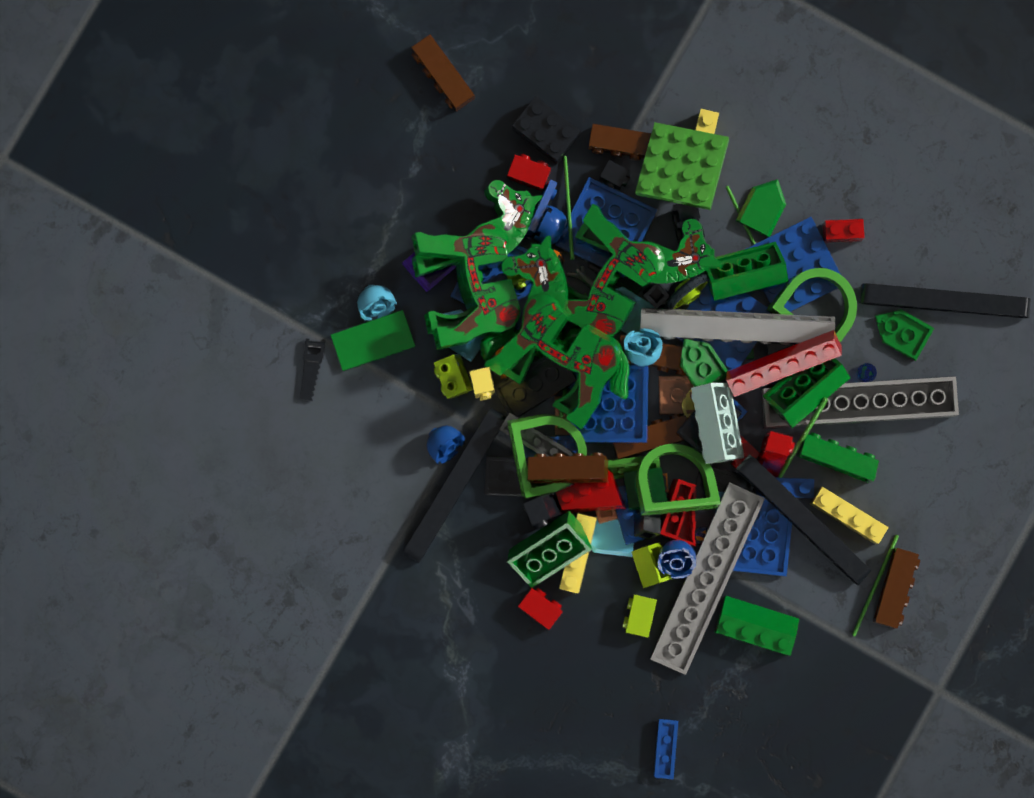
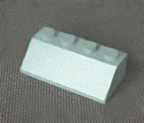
(717, 423)

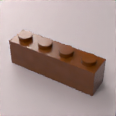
(443, 73)
(619, 142)
(669, 358)
(658, 434)
(568, 468)
(896, 588)

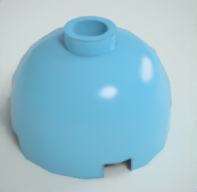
(375, 301)
(643, 347)

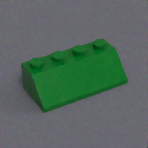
(747, 271)
(804, 391)
(838, 458)
(549, 549)
(757, 625)

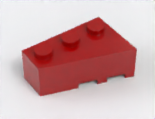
(775, 451)
(591, 496)
(680, 524)

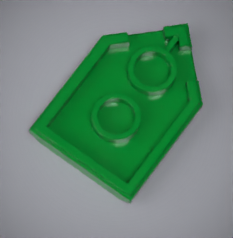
(763, 208)
(904, 332)
(701, 363)

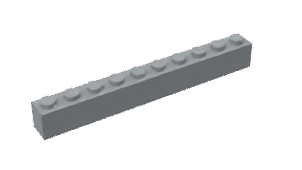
(735, 325)

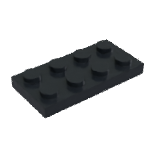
(542, 382)

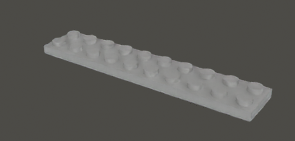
(708, 580)

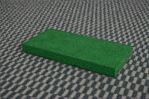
(372, 340)

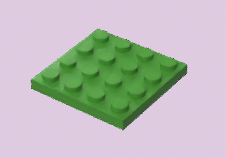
(682, 166)

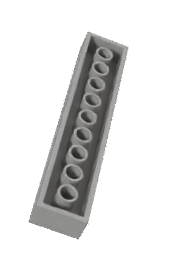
(880, 402)

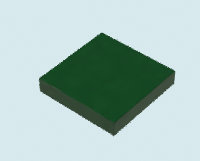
(655, 483)

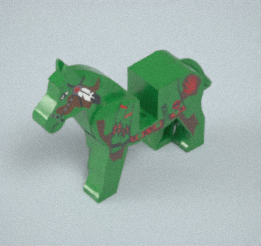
(640, 261)
(490, 306)
(592, 354)

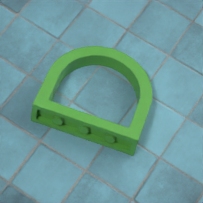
(838, 280)
(515, 426)
(647, 507)

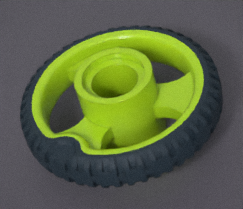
(687, 291)

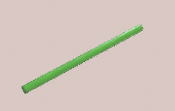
(803, 436)

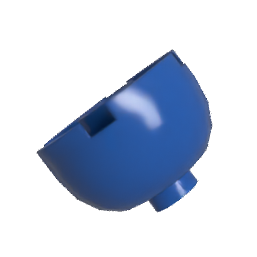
(553, 225)
(444, 442)
(677, 559)

